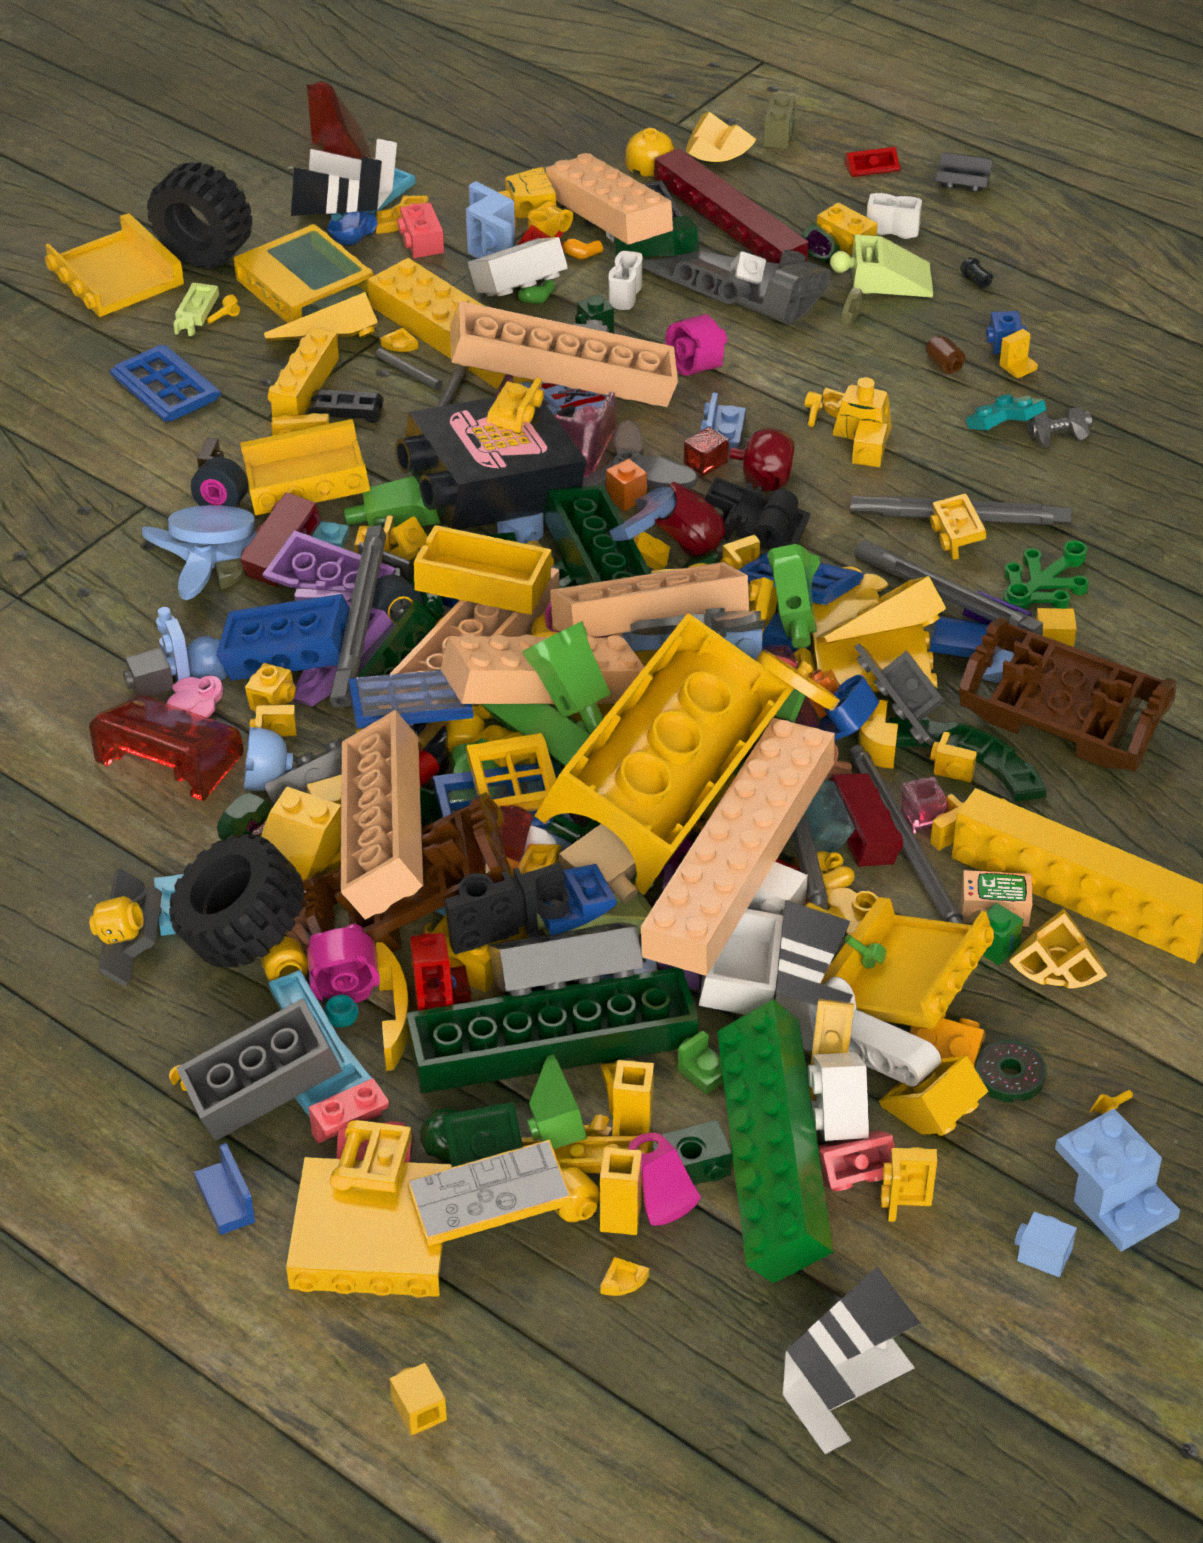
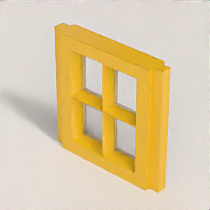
(507, 748)

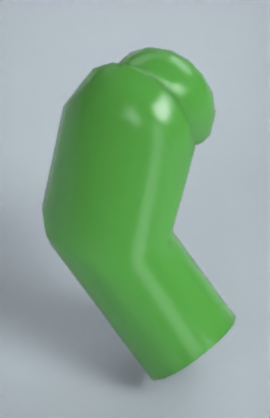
(536, 294)

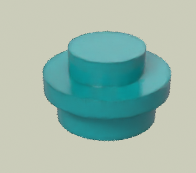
(341, 1011)

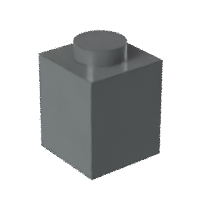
(148, 673)

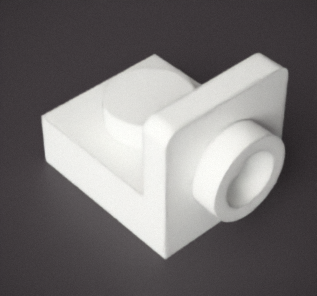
(748, 267)

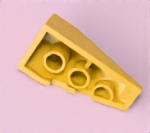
(346, 318)
(902, 607)

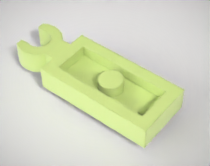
(195, 307)

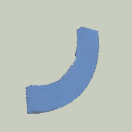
(652, 506)

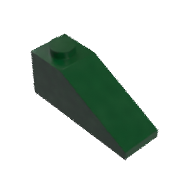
(679, 241)

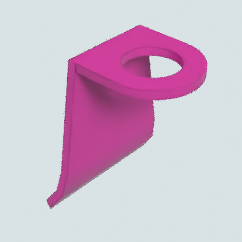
(665, 1182)

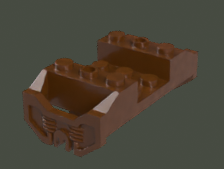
(1066, 694)
(450, 852)

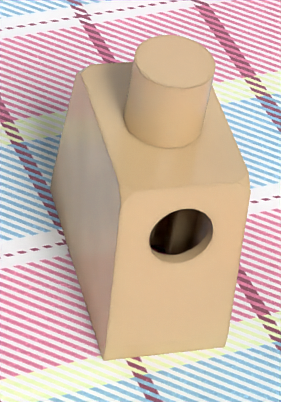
(611, 856)

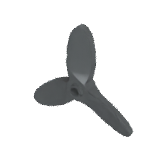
(660, 471)
(715, 619)

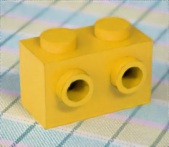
(845, 224)

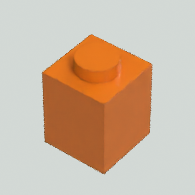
(626, 484)

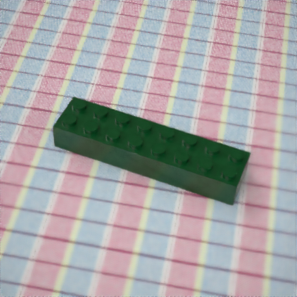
(575, 1023)

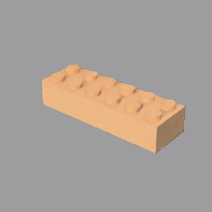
(610, 198)
(614, 604)
(498, 673)

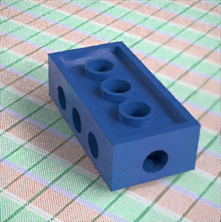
(284, 635)

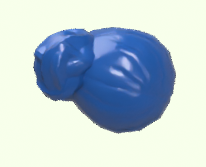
(352, 228)

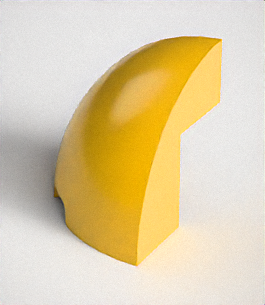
(717, 141)
(1058, 955)

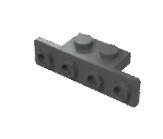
(908, 686)
(309, 770)
(117, 958)

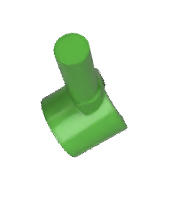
(870, 954)

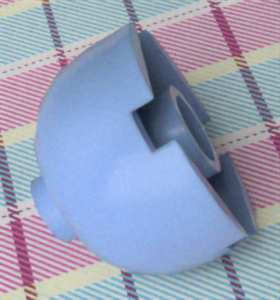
(265, 758)

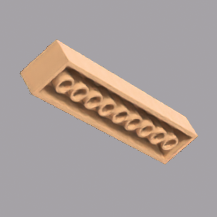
(737, 847)

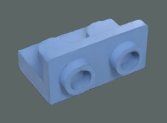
(725, 420)

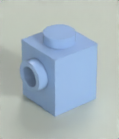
(525, 528)
(1045, 1243)

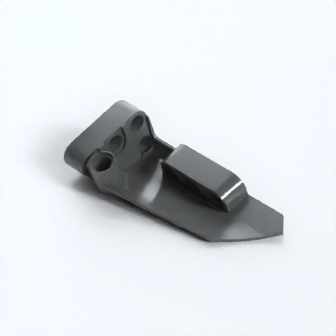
(783, 295)

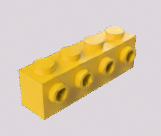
(304, 373)

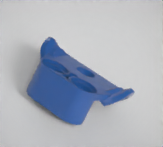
(853, 710)

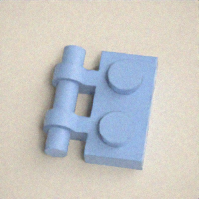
(173, 643)

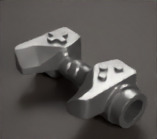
(1075, 419)

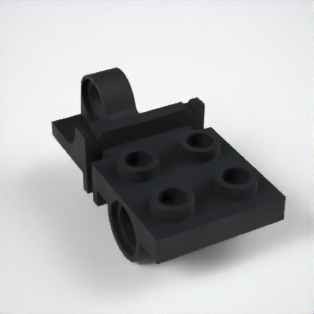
(771, 519)
(495, 911)

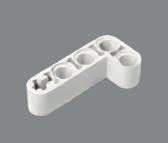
(884, 1045)

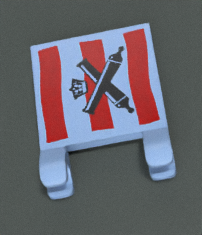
(563, 396)

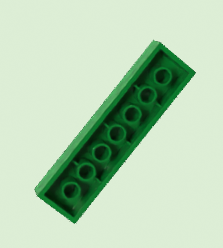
(774, 1143)

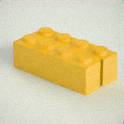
(482, 569)

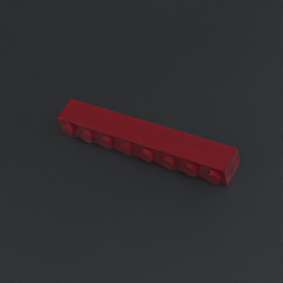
(726, 207)

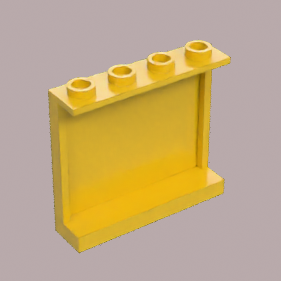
(117, 268)
(308, 463)
(883, 645)
(922, 964)
(361, 1236)

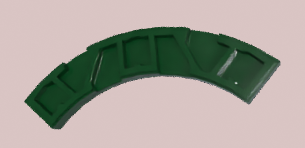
(992, 753)

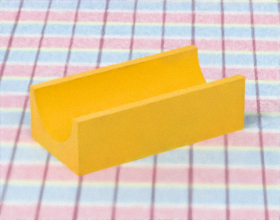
(669, 745)

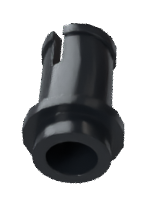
(972, 268)

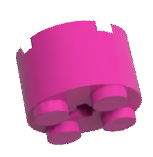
(696, 344)
(343, 963)

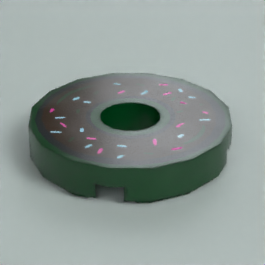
(1011, 1055)

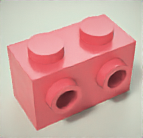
(421, 230)
(855, 1160)

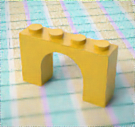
(622, 1168)

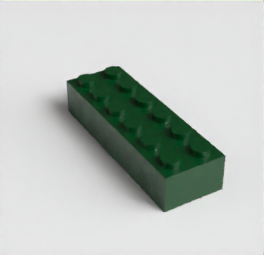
(581, 528)

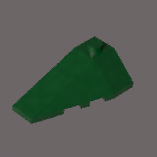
(397, 641)

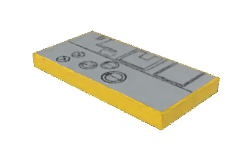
(489, 1192)

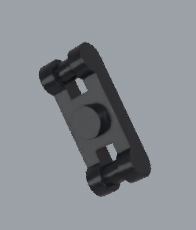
(347, 404)

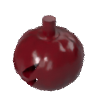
(767, 458)

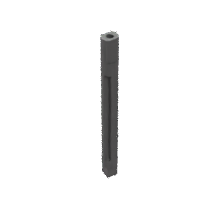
(987, 511)
(947, 589)
(358, 615)

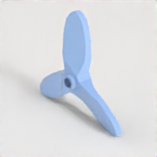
(199, 558)

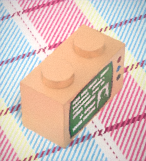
(984, 889)

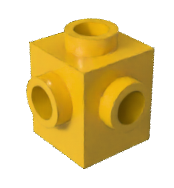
(270, 686)

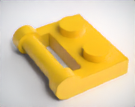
(382, 1158)

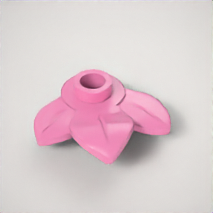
(197, 694)

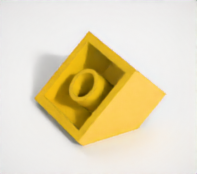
(939, 1098)

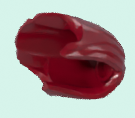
(693, 523)

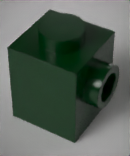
(595, 309)

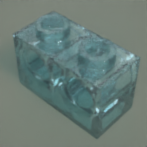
(829, 819)

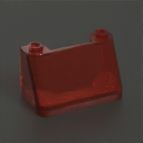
(334, 123)
(187, 742)

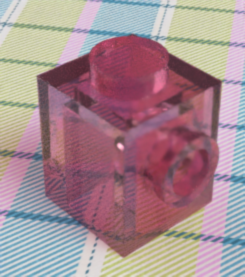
(922, 803)

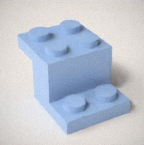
(489, 221)
(1117, 1179)

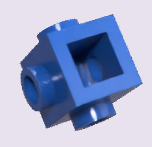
(1002, 325)

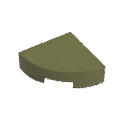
(852, 306)
(229, 572)

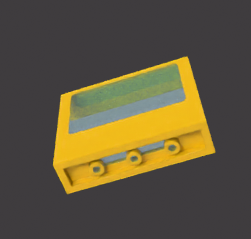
(299, 271)

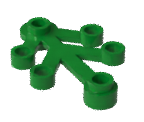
(1025, 594)

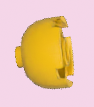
(644, 148)

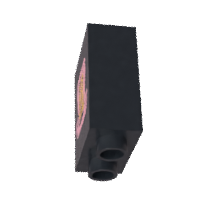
(485, 471)

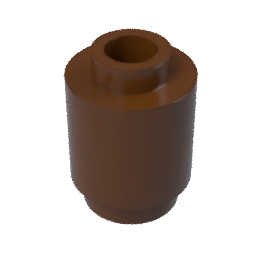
(945, 354)

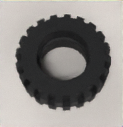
(212, 196)
(236, 901)

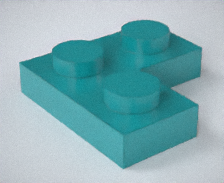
(1005, 408)

